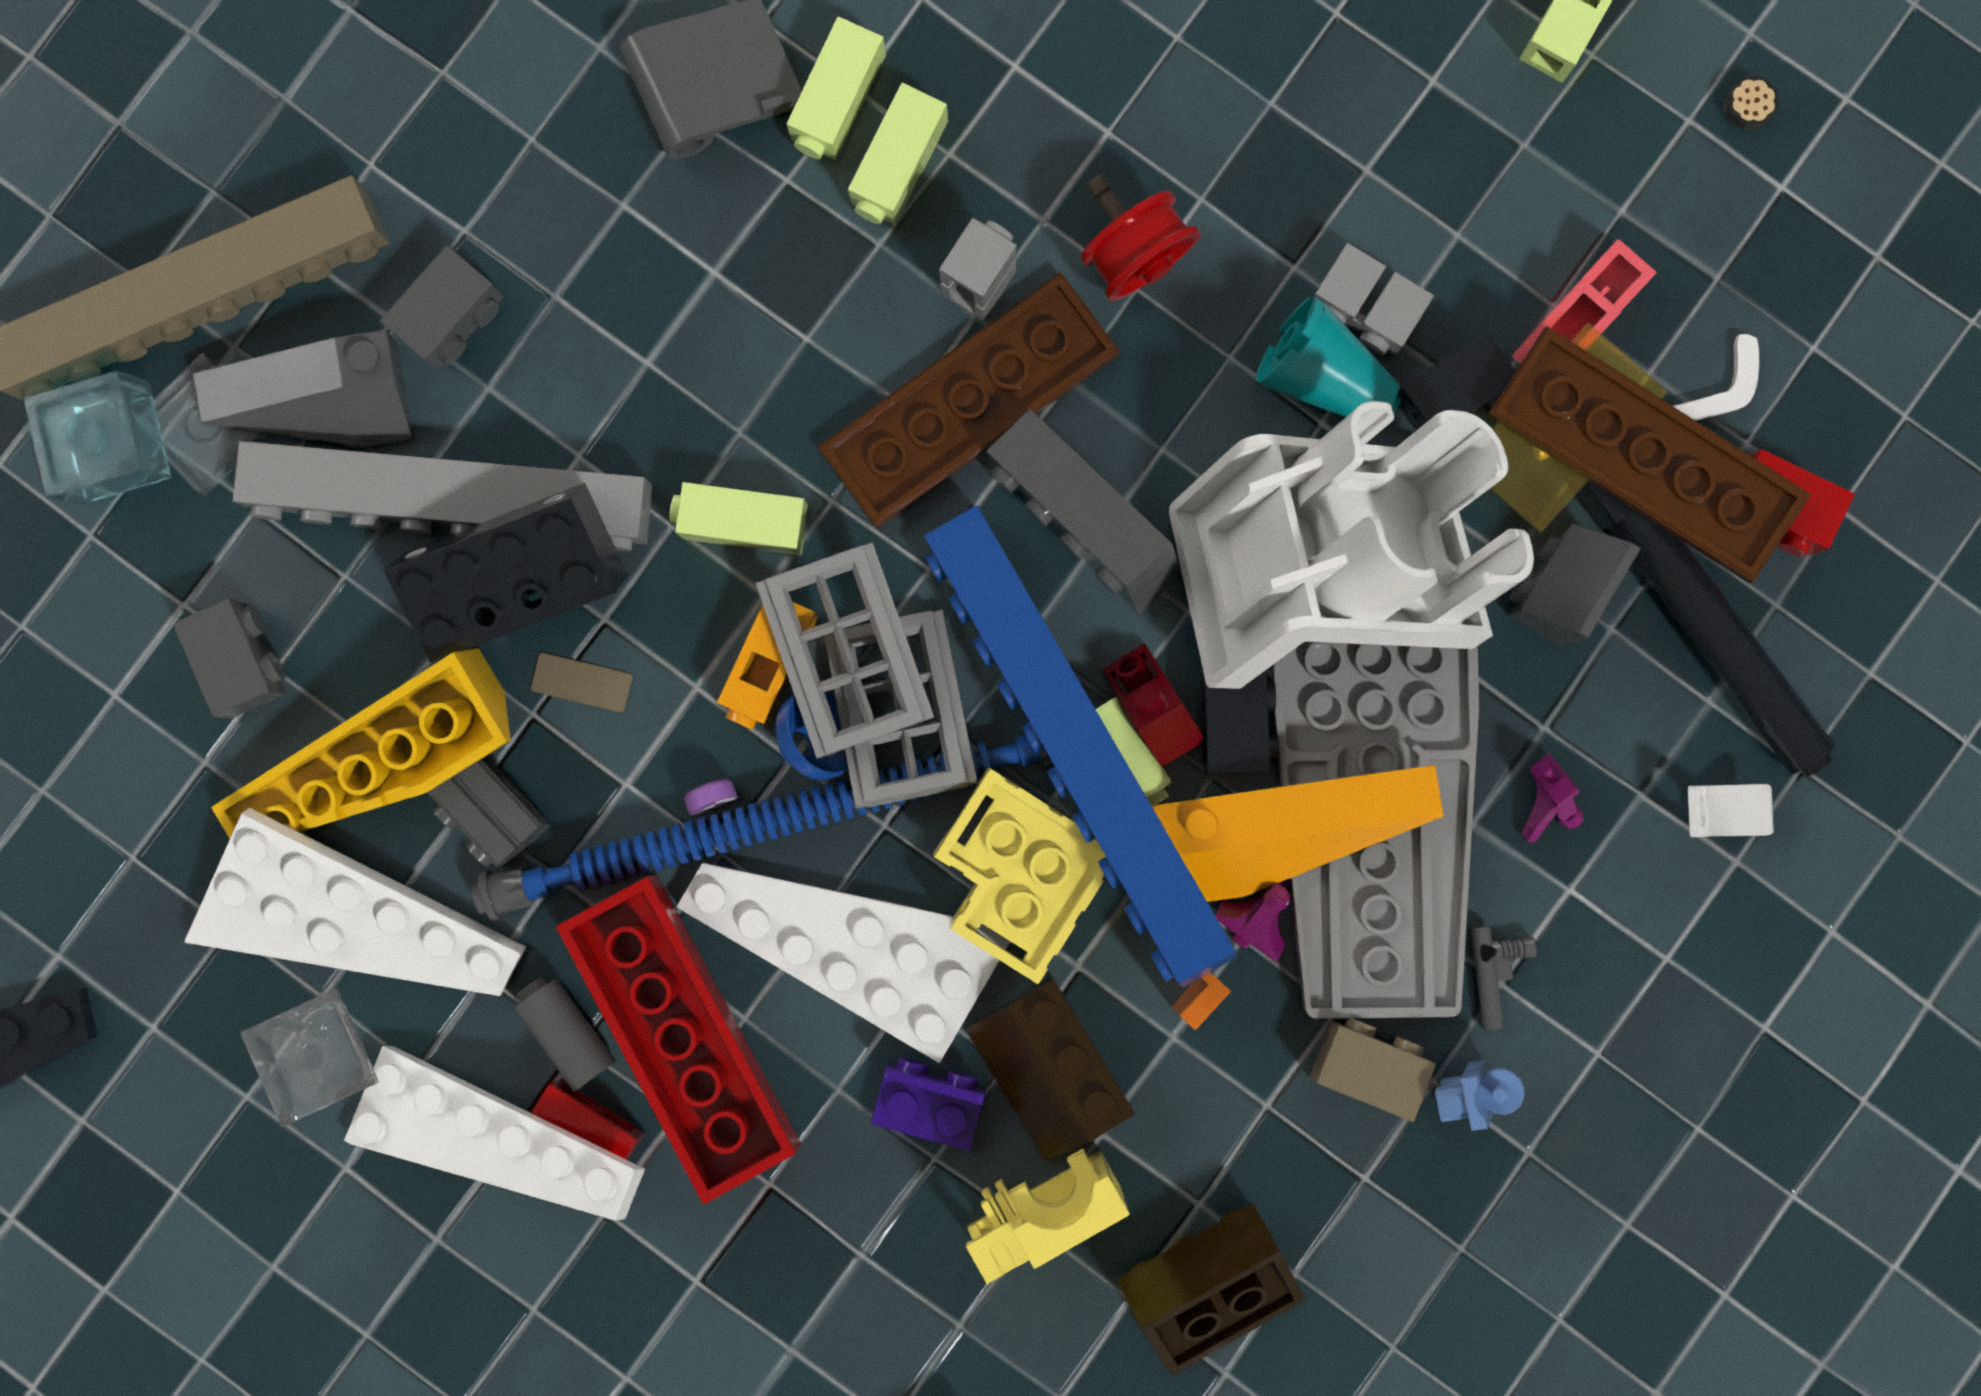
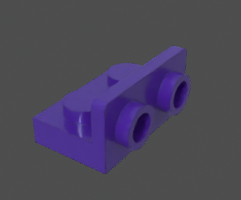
(929, 1104)

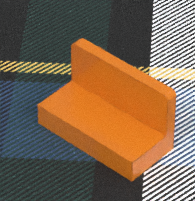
(1200, 1000)

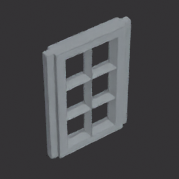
(800, 665)
(947, 708)

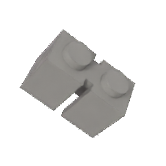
(979, 267)
(1393, 312)

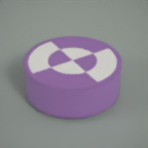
(710, 797)

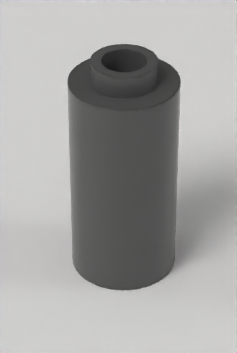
(563, 1032)

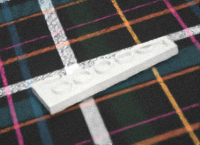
(466, 1131)

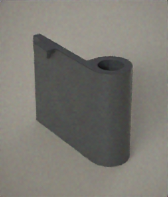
(710, 74)

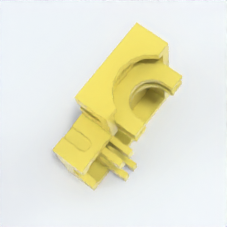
(1027, 872)
(1046, 1219)

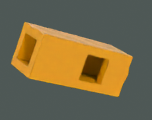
(759, 673)

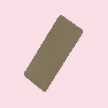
(581, 682)

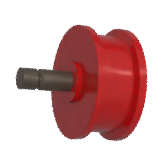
(1138, 242)

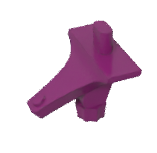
(1553, 798)
(1257, 919)

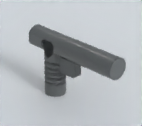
(1495, 969)

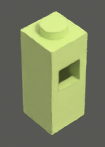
(1563, 35)
(836, 89)
(897, 155)
(739, 518)

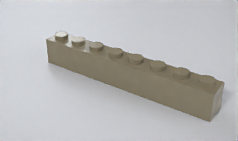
(189, 289)

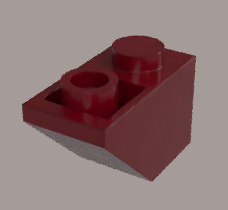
(1153, 705)

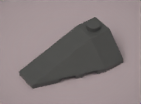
(321, 391)

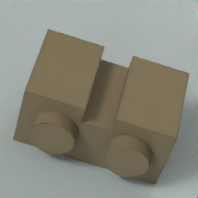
(1373, 1070)

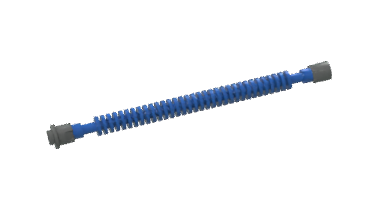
(518, 888)

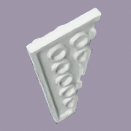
(318, 907)
(865, 953)

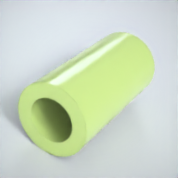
(1135, 751)

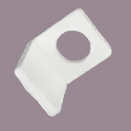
(1730, 810)

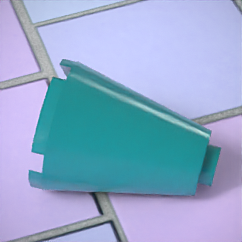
(1325, 363)

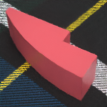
(1596, 296)

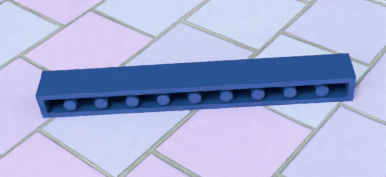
(1081, 748)

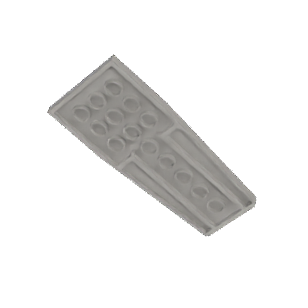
(1388, 921)

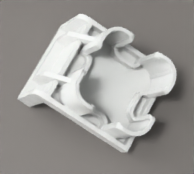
(1342, 542)

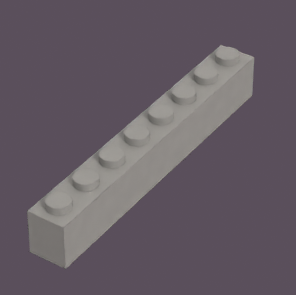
(421, 490)

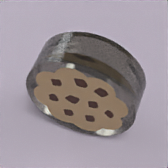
(1750, 103)

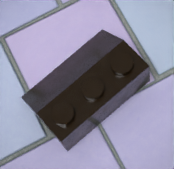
(1050, 1070)
(1210, 1289)

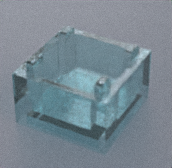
(97, 438)

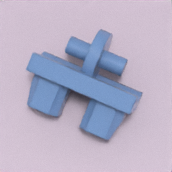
(1478, 1095)

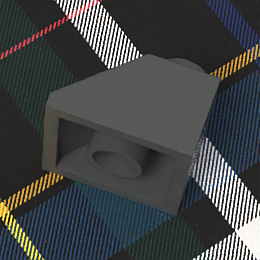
(1571, 583)

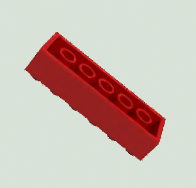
(679, 1038)

